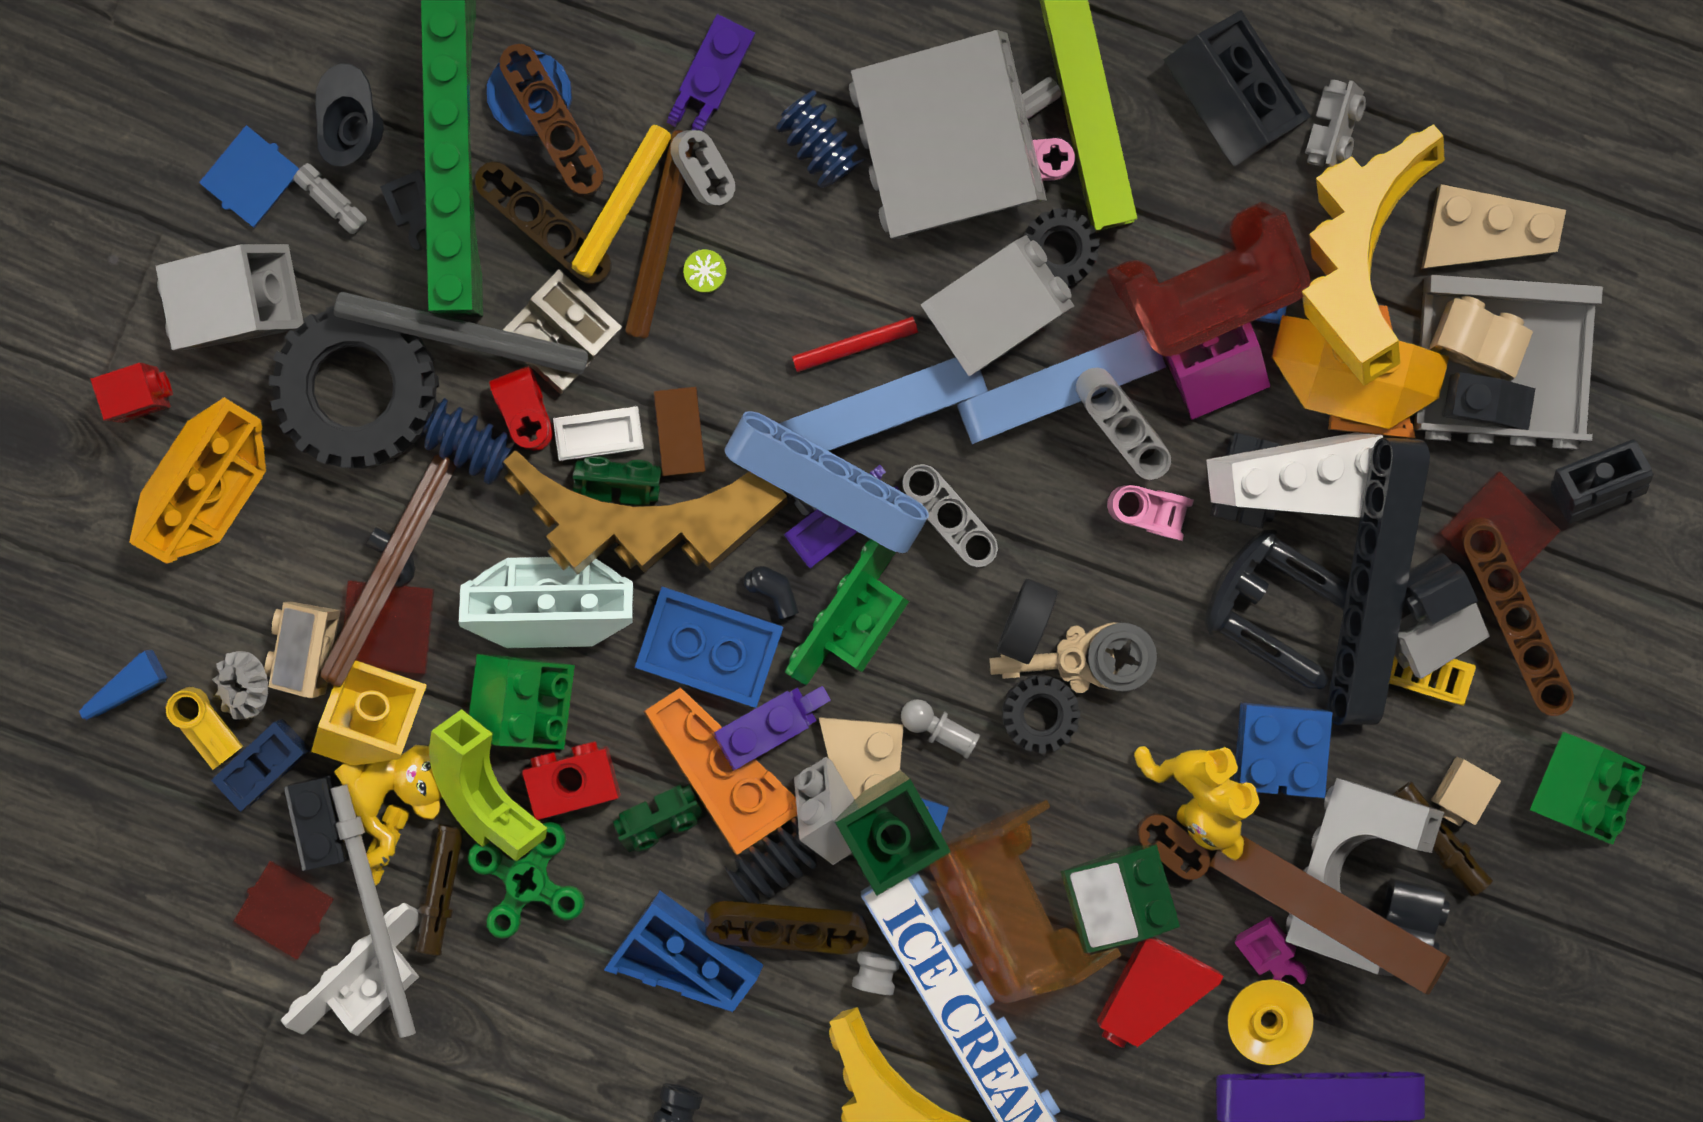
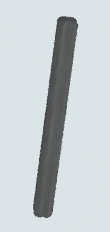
(460, 333)

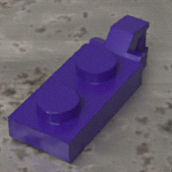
(769, 725)

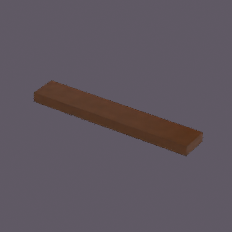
(1335, 915)

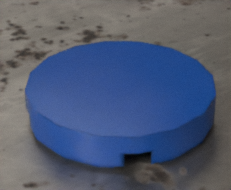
(505, 104)

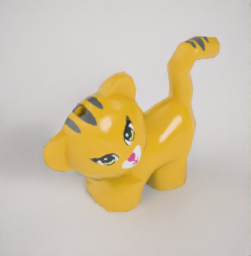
(408, 777)
(1218, 802)

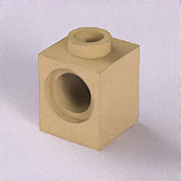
(1465, 792)

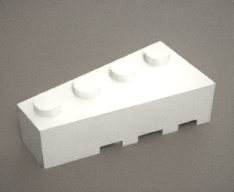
(1297, 477)

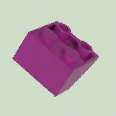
(1219, 371)

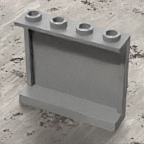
(947, 134)
(1553, 363)

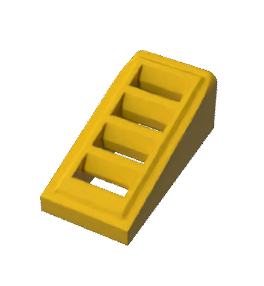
(1460, 689)

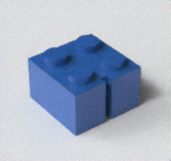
(1283, 749)

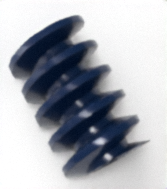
(818, 140)
(466, 442)

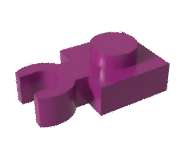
(1267, 950)

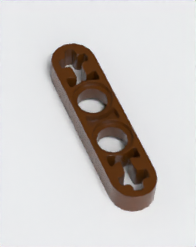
(547, 122)

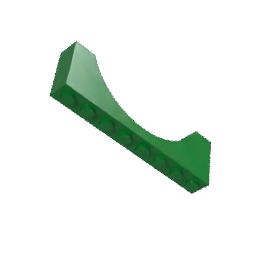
(452, 244)

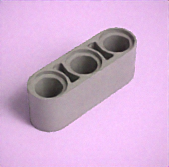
(1132, 439)
(969, 524)

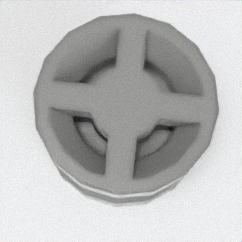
(875, 973)

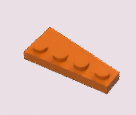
(740, 801)

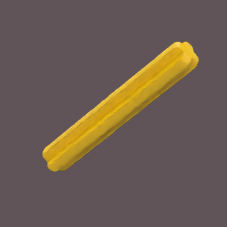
(621, 201)

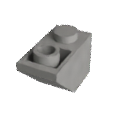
(819, 801)

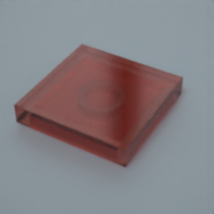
(1518, 519)
(401, 630)

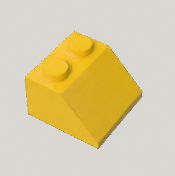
(368, 716)

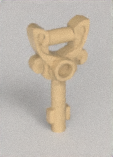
(1068, 660)

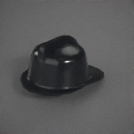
(346, 117)

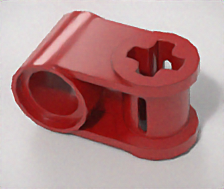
(519, 402)

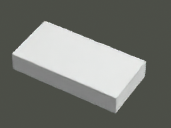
(598, 433)

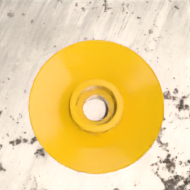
(1270, 1043)

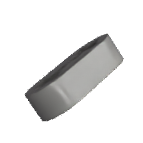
(711, 163)

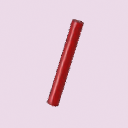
(855, 344)

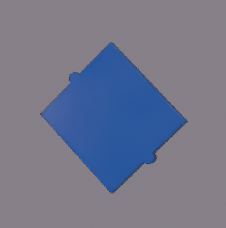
(250, 176)

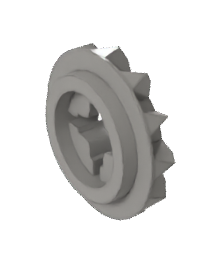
(251, 675)

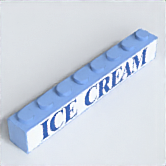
(959, 1003)

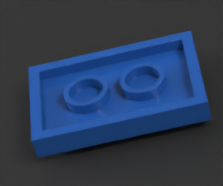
(709, 647)

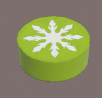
(705, 271)

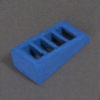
(136, 678)

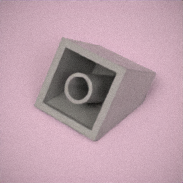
(229, 295)
(998, 304)

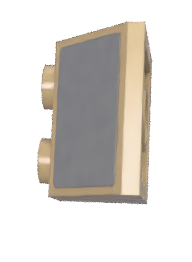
(301, 648)

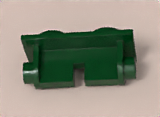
(598, 476)
(642, 829)

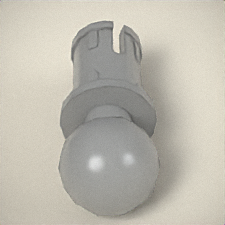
(919, 717)

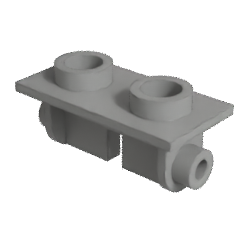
(1343, 109)

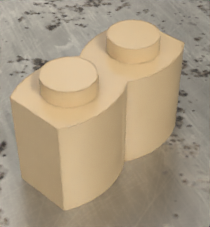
(1481, 339)

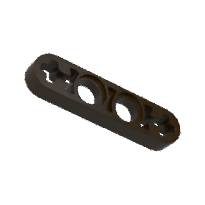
(542, 224)
(785, 933)

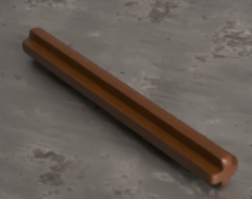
(657, 247)

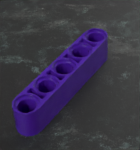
(1320, 1097)

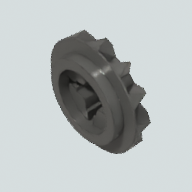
(1141, 648)

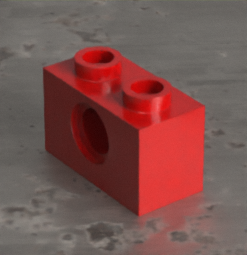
(132, 392)
(551, 798)

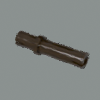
(1450, 849)
(439, 890)

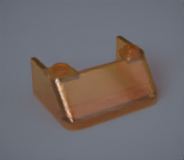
(1003, 915)

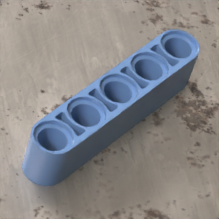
(1055, 387)
(888, 405)
(826, 482)

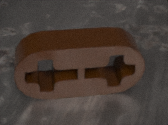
(1180, 838)

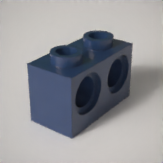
(261, 765)

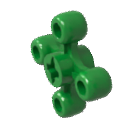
(545, 891)

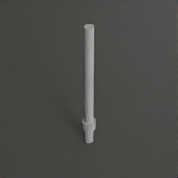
(350, 830)

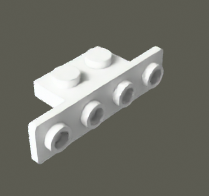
(356, 984)

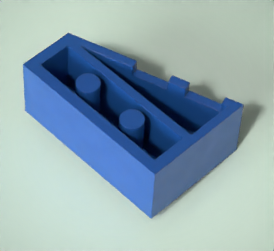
(674, 952)

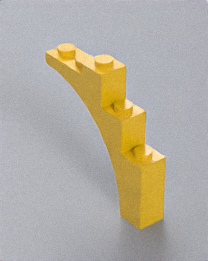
(1360, 204)
(876, 1086)

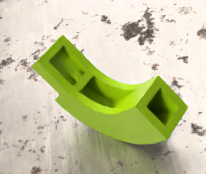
(467, 783)

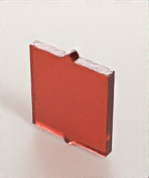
(284, 910)

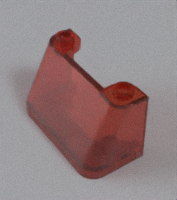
(1222, 293)

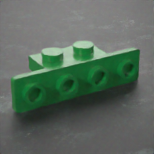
(855, 618)

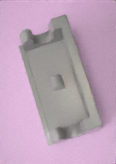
(1430, 647)

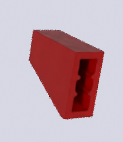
(1154, 991)

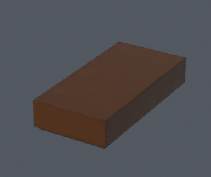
(679, 431)

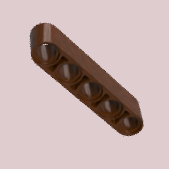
(1523, 636)

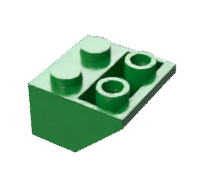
(522, 700)
(1588, 788)

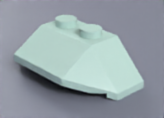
(540, 605)

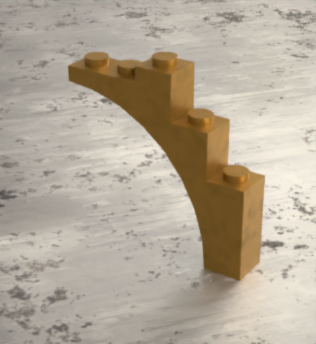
(587, 527)

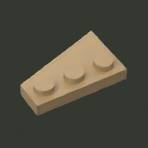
(1488, 227)
(862, 750)

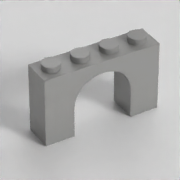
(1351, 818)

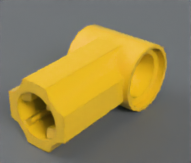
(207, 730)

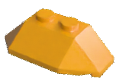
(1330, 387)
(200, 483)

